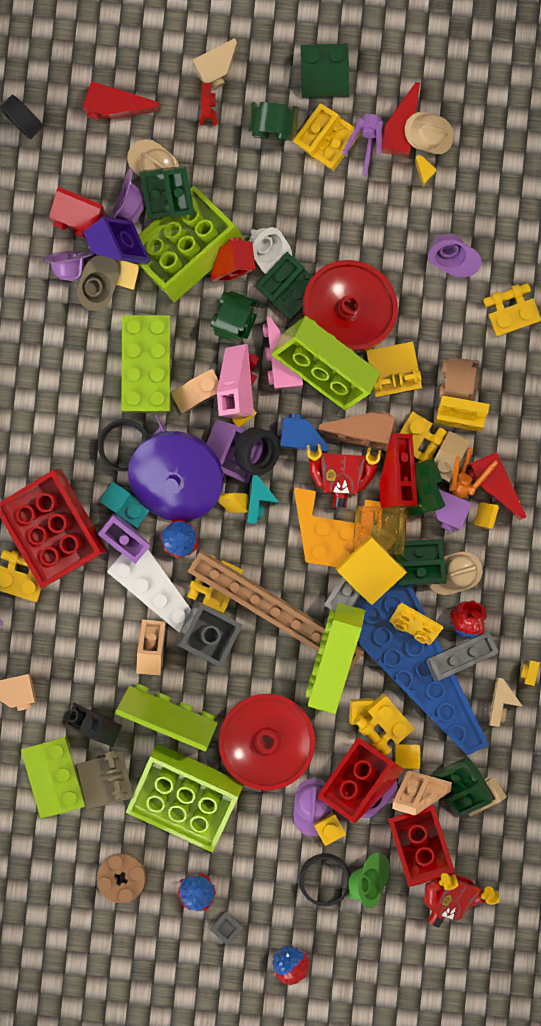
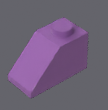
(454, 513)
(124, 537)

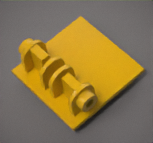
(396, 367)
(415, 623)

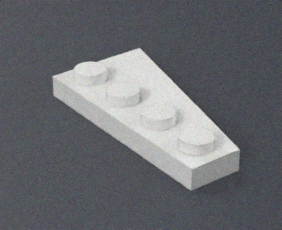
(152, 587)

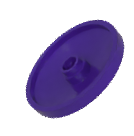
(176, 475)

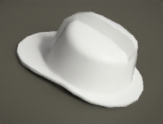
(268, 247)

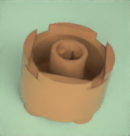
(460, 378)
(124, 891)

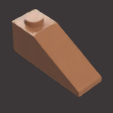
(363, 430)

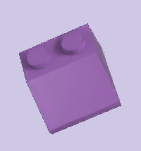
(223, 442)

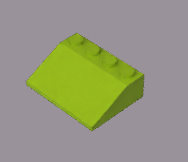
(185, 246)
(167, 717)
(184, 797)

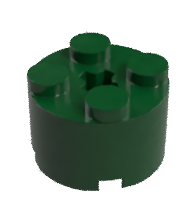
(273, 120)
(235, 317)

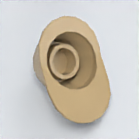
(429, 133)
(149, 155)
(462, 573)

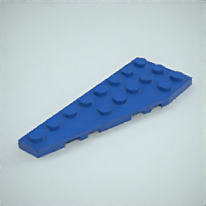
(406, 664)

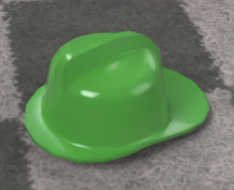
(368, 882)

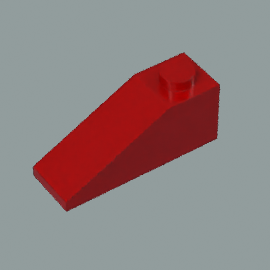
(114, 103)
(393, 137)
(398, 474)
(497, 484)

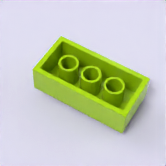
(325, 363)
(146, 364)
(334, 657)

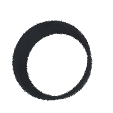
(107, 429)
(324, 856)

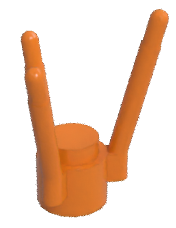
(462, 484)

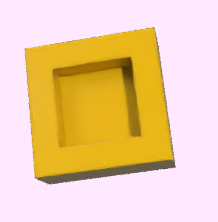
(529, 672)
(358, 708)
(329, 829)

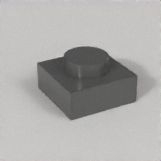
(226, 928)

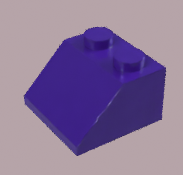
(116, 240)

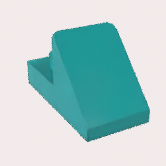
(259, 493)
(124, 504)

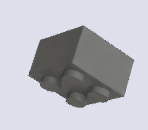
(208, 634)

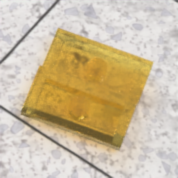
(384, 525)

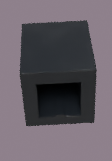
(93, 724)

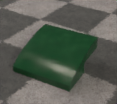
(167, 192)
(285, 285)
(428, 494)
(423, 563)
(468, 787)

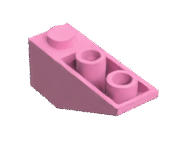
(280, 375)
(234, 385)

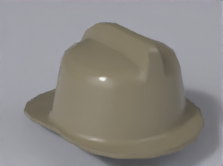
(97, 282)

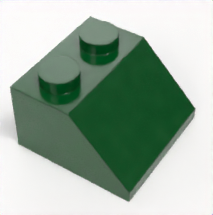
(324, 70)

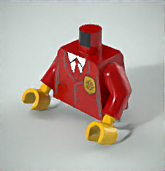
(342, 473)
(453, 896)

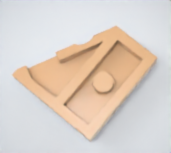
(419, 792)

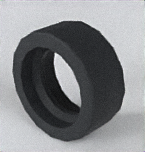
(21, 116)
(244, 447)

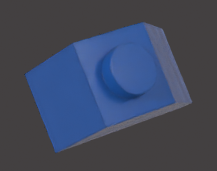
(299, 433)

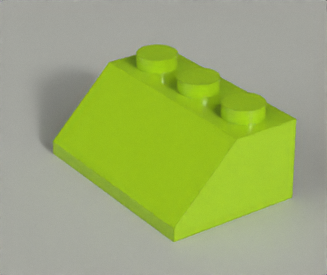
(53, 777)

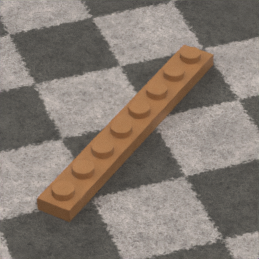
(261, 601)

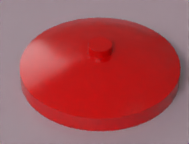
(352, 303)
(266, 742)

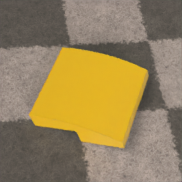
(325, 136)
(461, 413)
(371, 570)

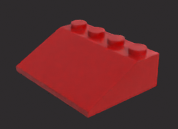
(51, 528)

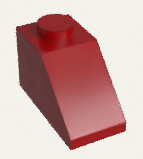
(233, 260)

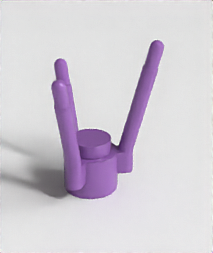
(371, 127)

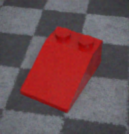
(359, 780)
(421, 846)

